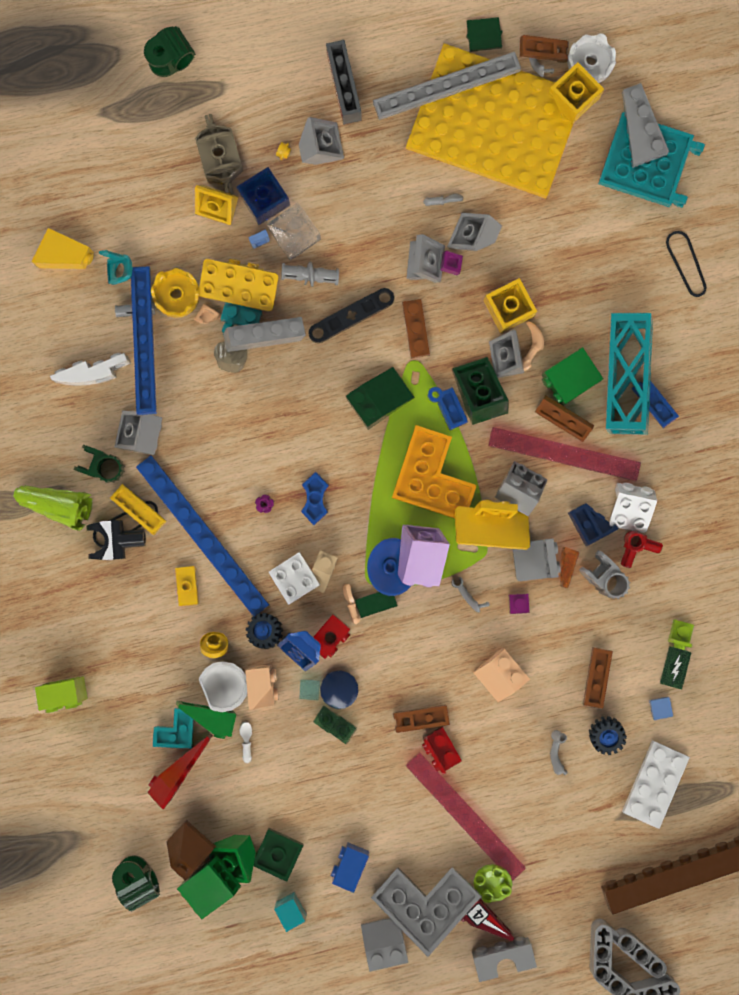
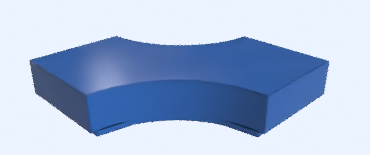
(314, 507)

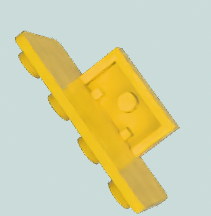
(238, 284)
(492, 525)

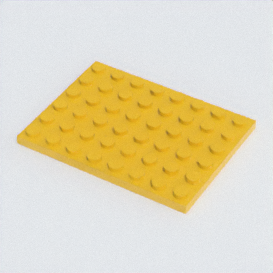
(495, 130)

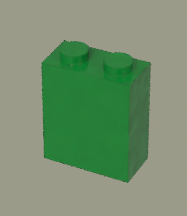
(571, 377)
(209, 887)

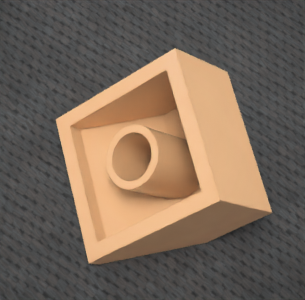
(501, 675)

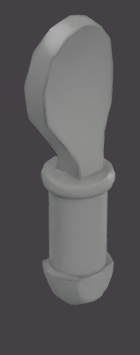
(440, 200)

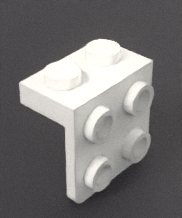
(633, 507)

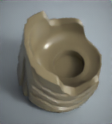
(230, 361)

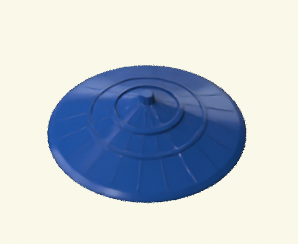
(384, 566)

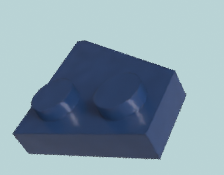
(590, 524)

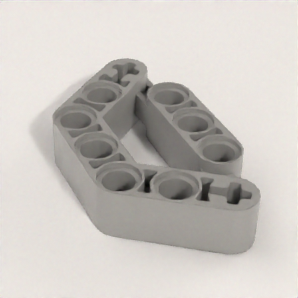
(646, 960)

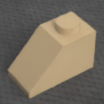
(323, 569)

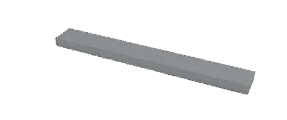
(446, 85)

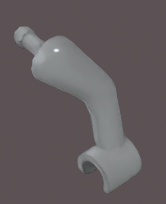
(539, 68)
(468, 598)
(558, 738)

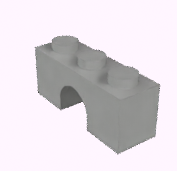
(518, 951)

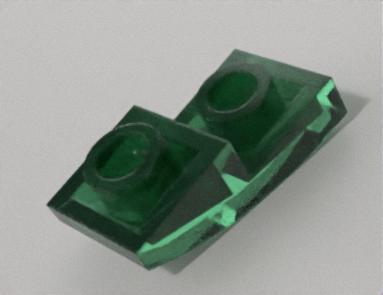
(335, 724)

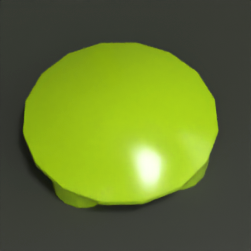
(493, 883)

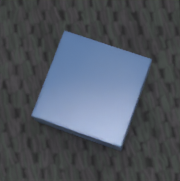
(259, 239)
(661, 708)

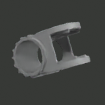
(609, 569)

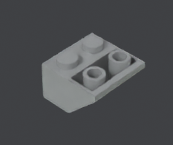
(522, 488)

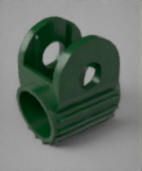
(168, 52)
(95, 466)
(135, 890)

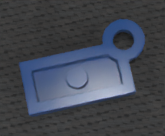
(449, 406)

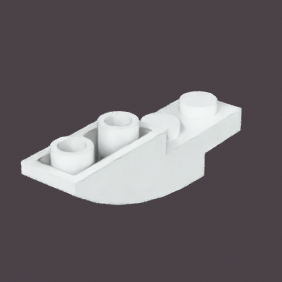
(84, 374)

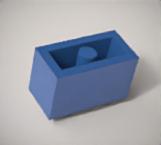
(350, 867)

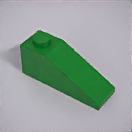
(218, 723)

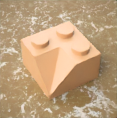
(261, 686)

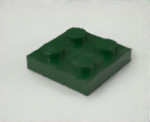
(278, 854)

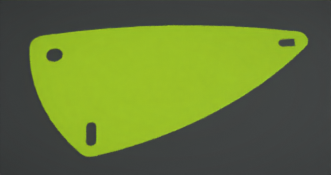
(389, 514)

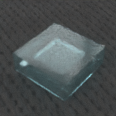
(309, 689)

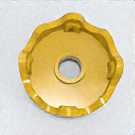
(169, 281)

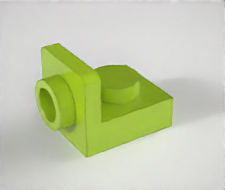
(681, 634)

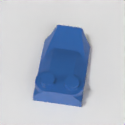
(301, 649)

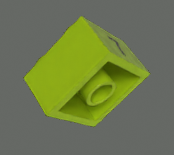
(61, 693)

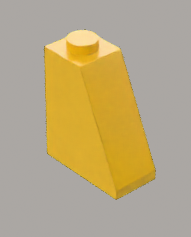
(61, 252)

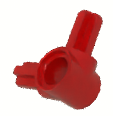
(643, 543)

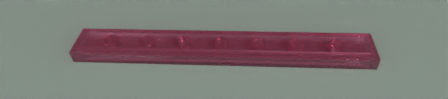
(564, 454)
(465, 815)

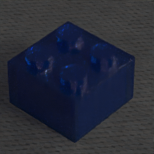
(263, 195)

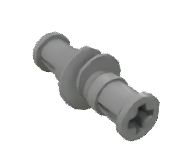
(310, 274)

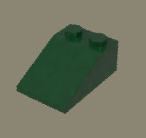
(480, 391)
(379, 397)

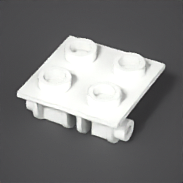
(294, 578)

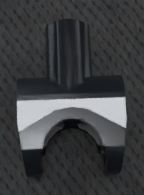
(116, 539)

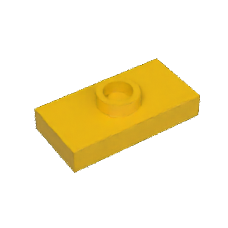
(186, 586)

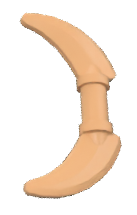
(537, 344)

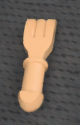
(352, 605)

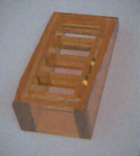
(568, 562)

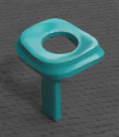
(112, 264)

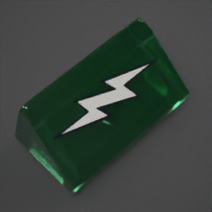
(675, 667)

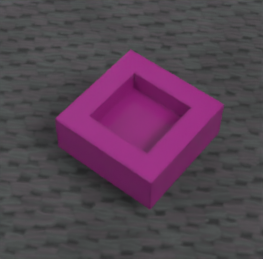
(451, 263)
(518, 603)

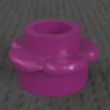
(259, 504)

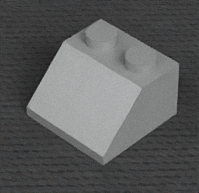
(138, 432)
(383, 944)

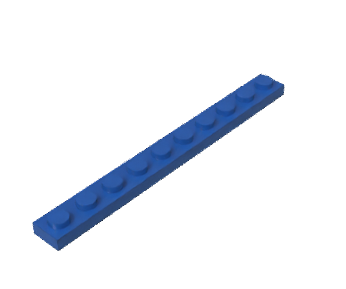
(202, 535)

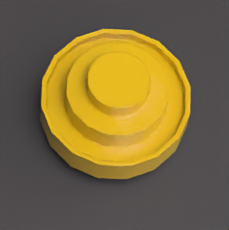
(214, 644)

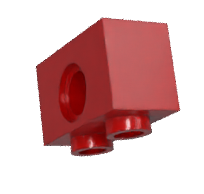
(336, 626)

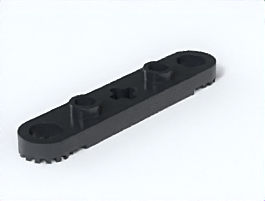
(363, 308)

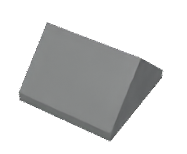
(506, 355)

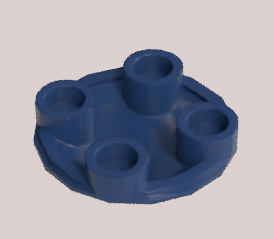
(339, 689)

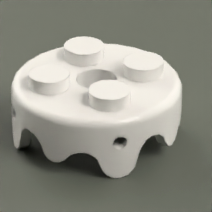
(596, 48)

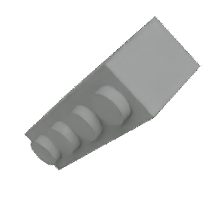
(264, 334)

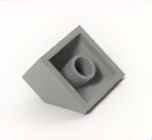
(320, 142)
(474, 232)

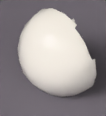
(223, 686)

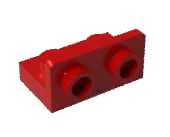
(441, 749)

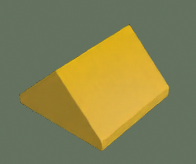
(215, 204)

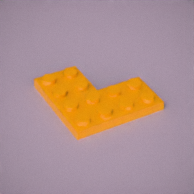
(421, 477)

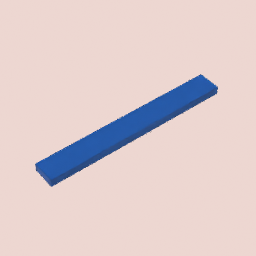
(143, 341)

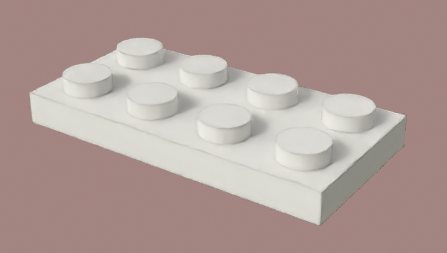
(655, 784)

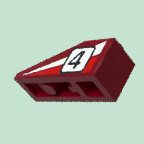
(484, 918)

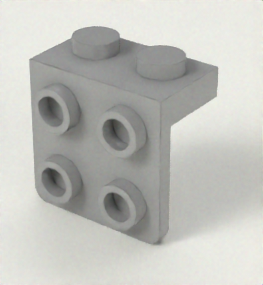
(537, 561)

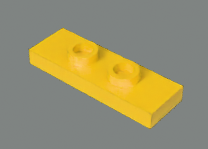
(138, 509)

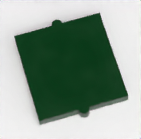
(484, 34)

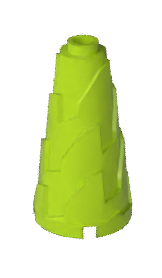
(58, 505)

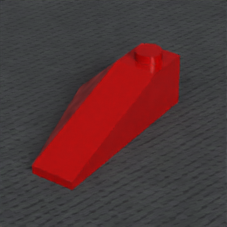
(168, 782)

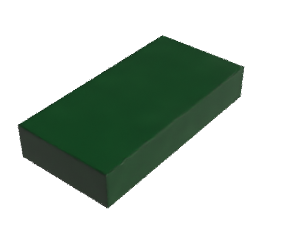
(375, 603)

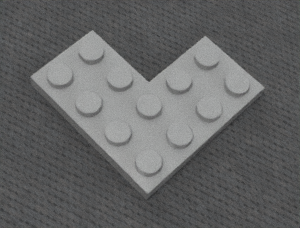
(428, 917)

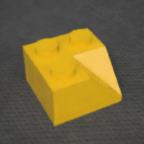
(576, 92)
(510, 305)

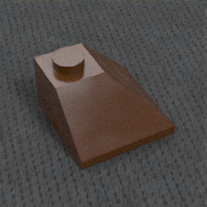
(188, 849)

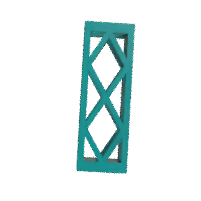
(634, 322)

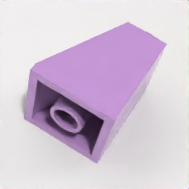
(422, 555)

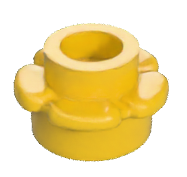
(283, 150)

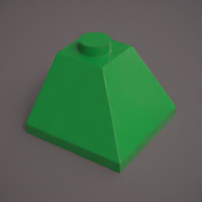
(237, 855)

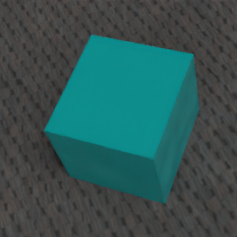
(290, 911)

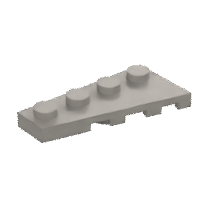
(642, 127)

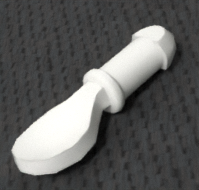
(246, 732)

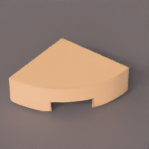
(206, 315)

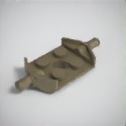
(222, 168)

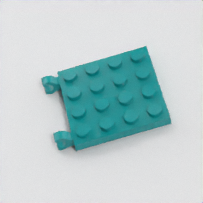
(654, 179)

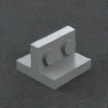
(425, 259)

